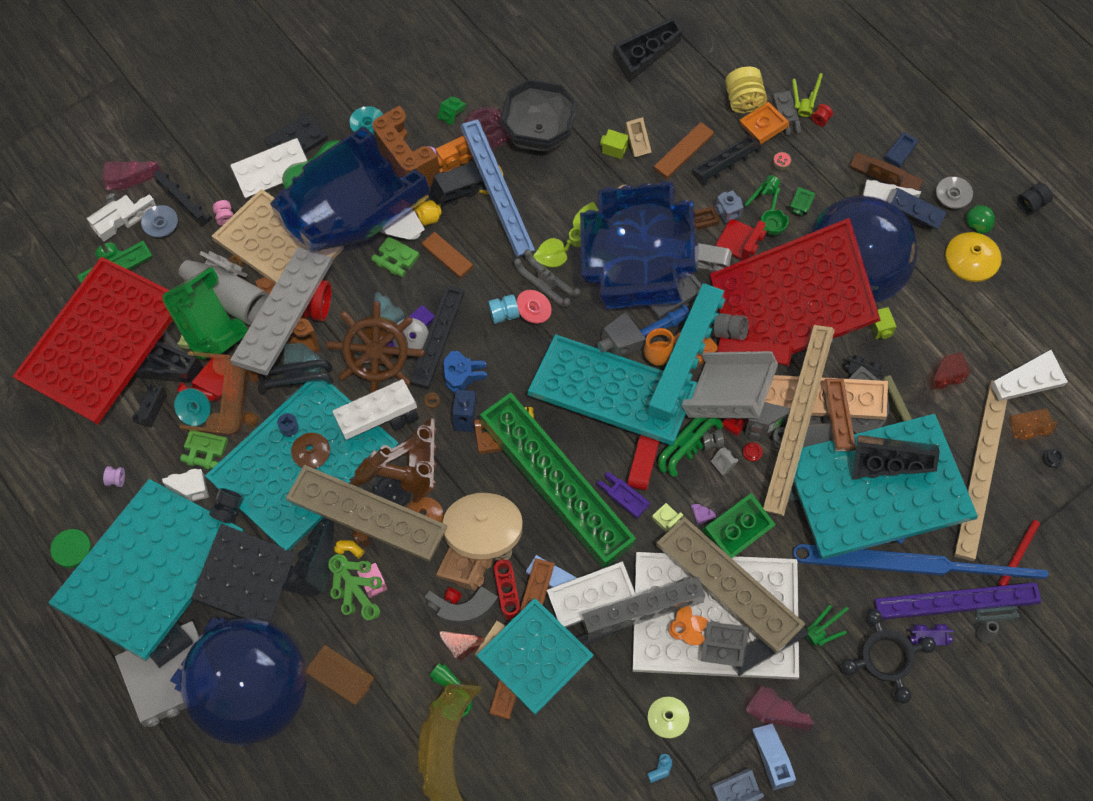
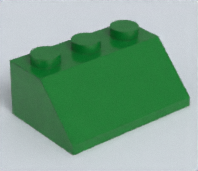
(739, 526)

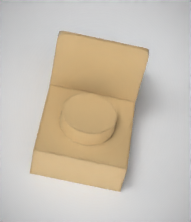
(637, 137)

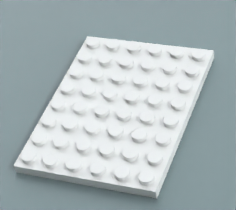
(660, 653)

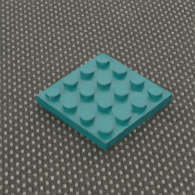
(535, 656)

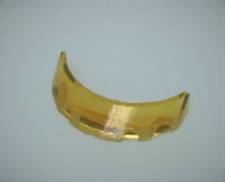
(438, 740)

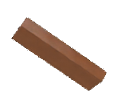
(447, 255)

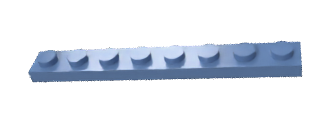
(497, 187)

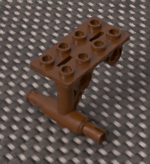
(414, 478)

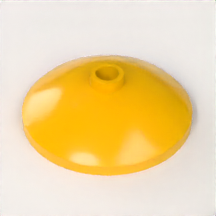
(970, 264)

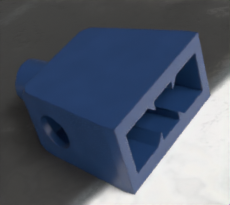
(464, 406)

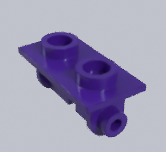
(939, 634)

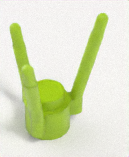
(806, 105)

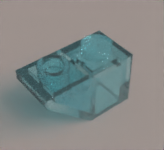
(388, 310)
(300, 353)

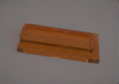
(340, 675)

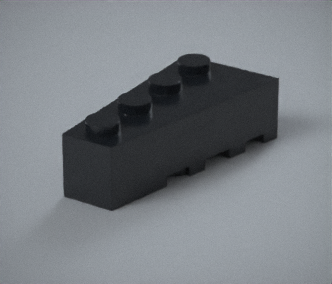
(646, 47)

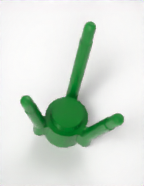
(769, 187)
(817, 633)

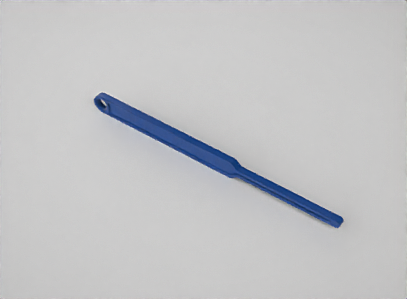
(911, 563)

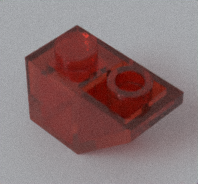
(951, 370)

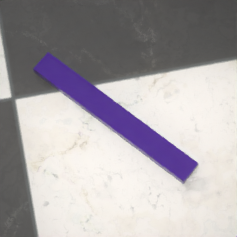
(958, 601)

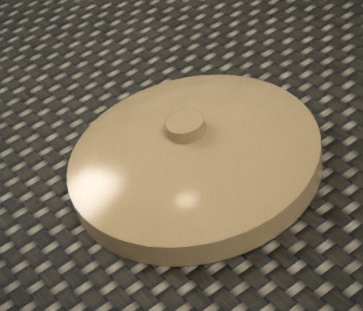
(482, 526)

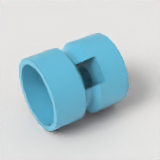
(503, 309)

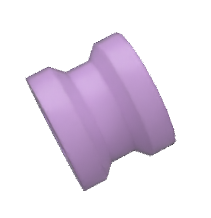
(114, 476)

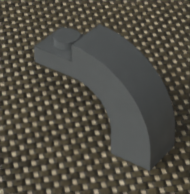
(463, 614)

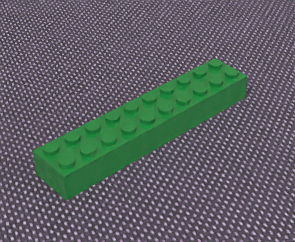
(557, 480)

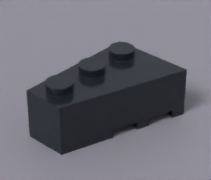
(455, 184)
(169, 365)

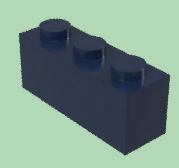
(916, 208)

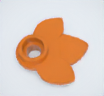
(691, 626)

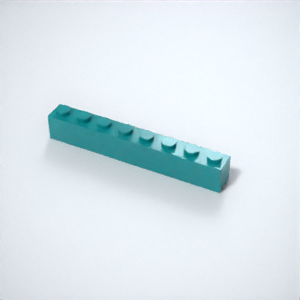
(685, 353)

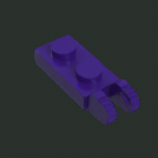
(624, 495)

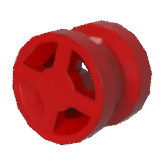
(822, 115)

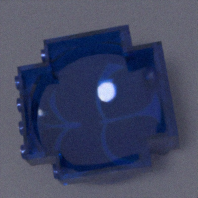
(639, 245)

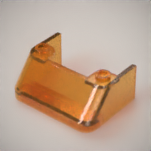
(232, 396)

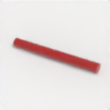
(1020, 550)

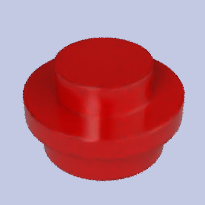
(752, 452)

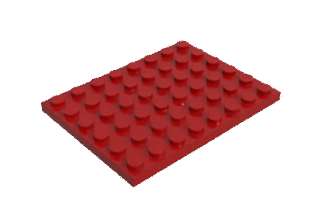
(801, 286)
(97, 340)

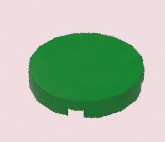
(70, 548)

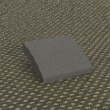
(725, 644)

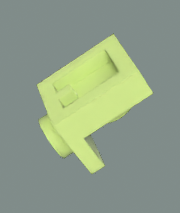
(667, 517)

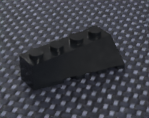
(893, 457)

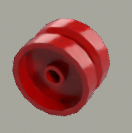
(320, 302)

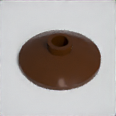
(312, 458)

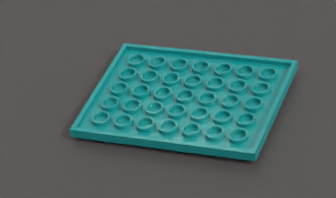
(265, 470)
(882, 509)
(141, 570)

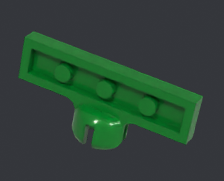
(128, 258)

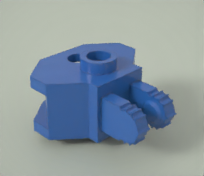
(459, 371)

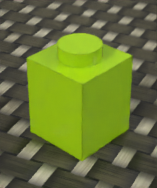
(614, 144)
(885, 327)

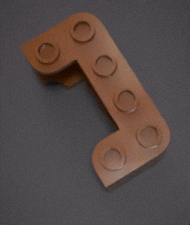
(390, 136)

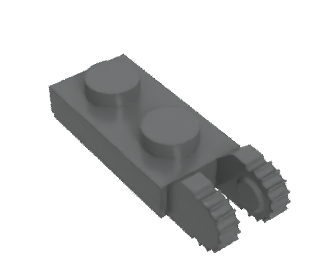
(785, 105)

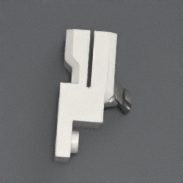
(117, 213)

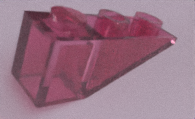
(127, 174)
(774, 710)

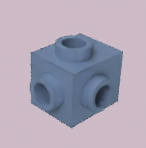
(729, 206)

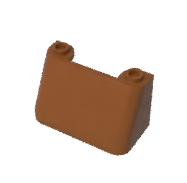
(302, 333)

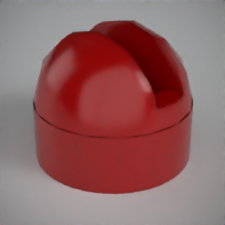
(453, 595)

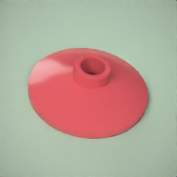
(537, 302)

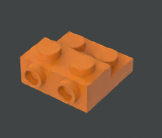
(453, 154)

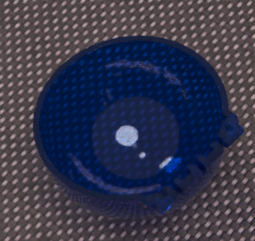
(883, 237)
(242, 680)

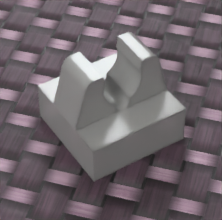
(724, 461)

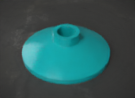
(364, 116)
(187, 411)

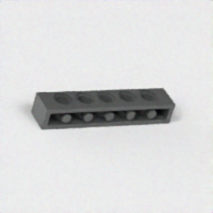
(643, 608)

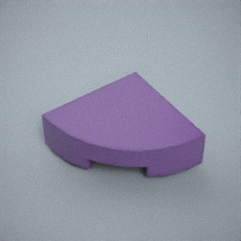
(702, 514)

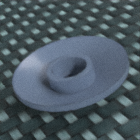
(156, 216)

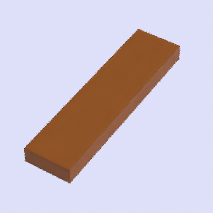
(683, 150)
(839, 415)

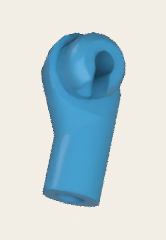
(662, 770)

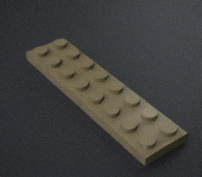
(367, 513)
(731, 585)

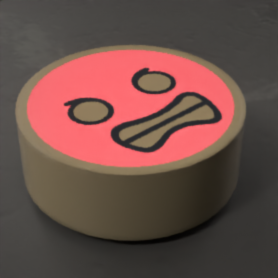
(782, 161)

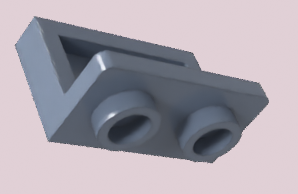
(738, 788)

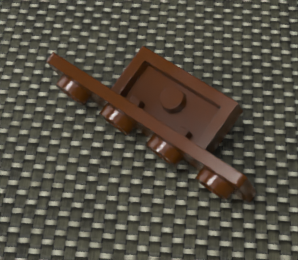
(885, 172)

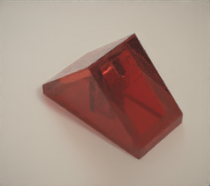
(461, 644)

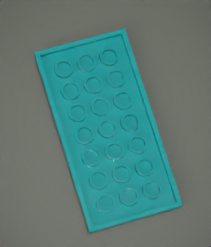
(604, 388)

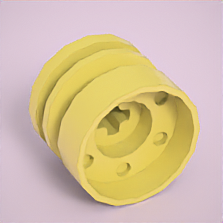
(745, 89)

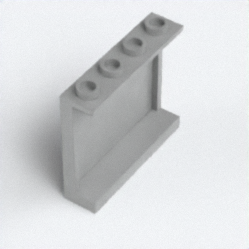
(732, 385)
(151, 686)

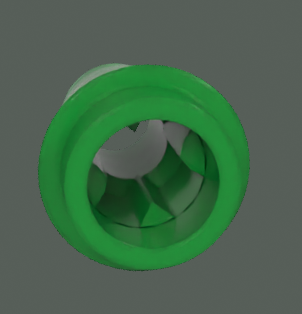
(443, 676)

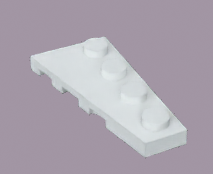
(1035, 376)

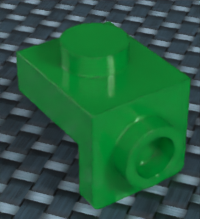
(450, 108)
(802, 201)

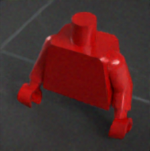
(207, 382)

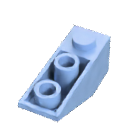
(774, 757)

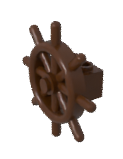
(376, 347)

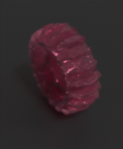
(494, 133)

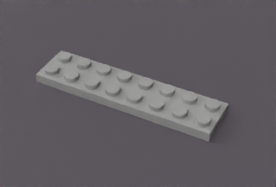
(281, 311)

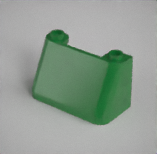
(202, 316)

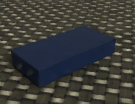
(901, 150)

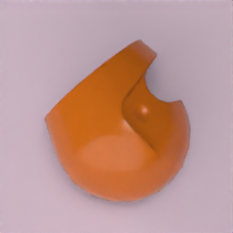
(660, 351)

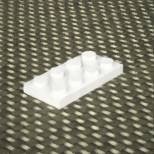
(266, 168)
(374, 409)
(590, 593)

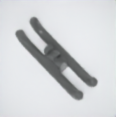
(546, 280)

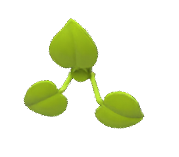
(552, 251)

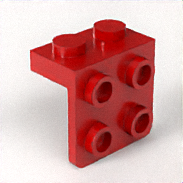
(742, 238)

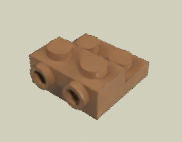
(463, 570)

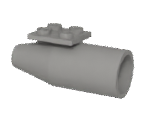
(234, 293)

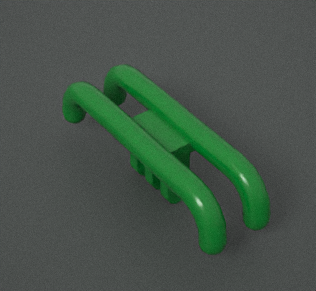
(687, 442)

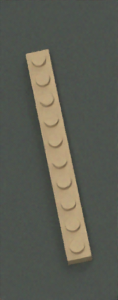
(798, 420)
(981, 474)

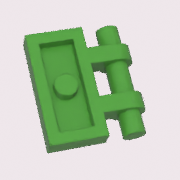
(398, 253)
(203, 443)

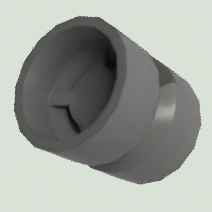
(731, 326)

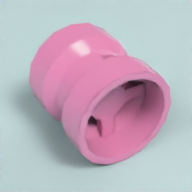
(223, 211)

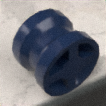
(291, 427)

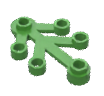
(352, 585)

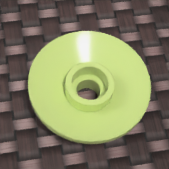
(668, 727)

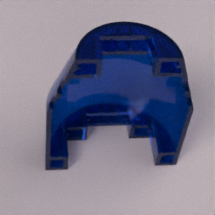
(347, 195)

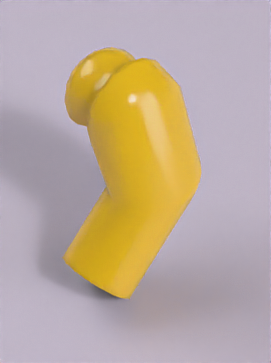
(349, 545)

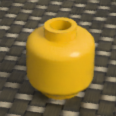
(428, 212)

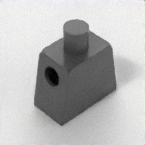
(621, 337)

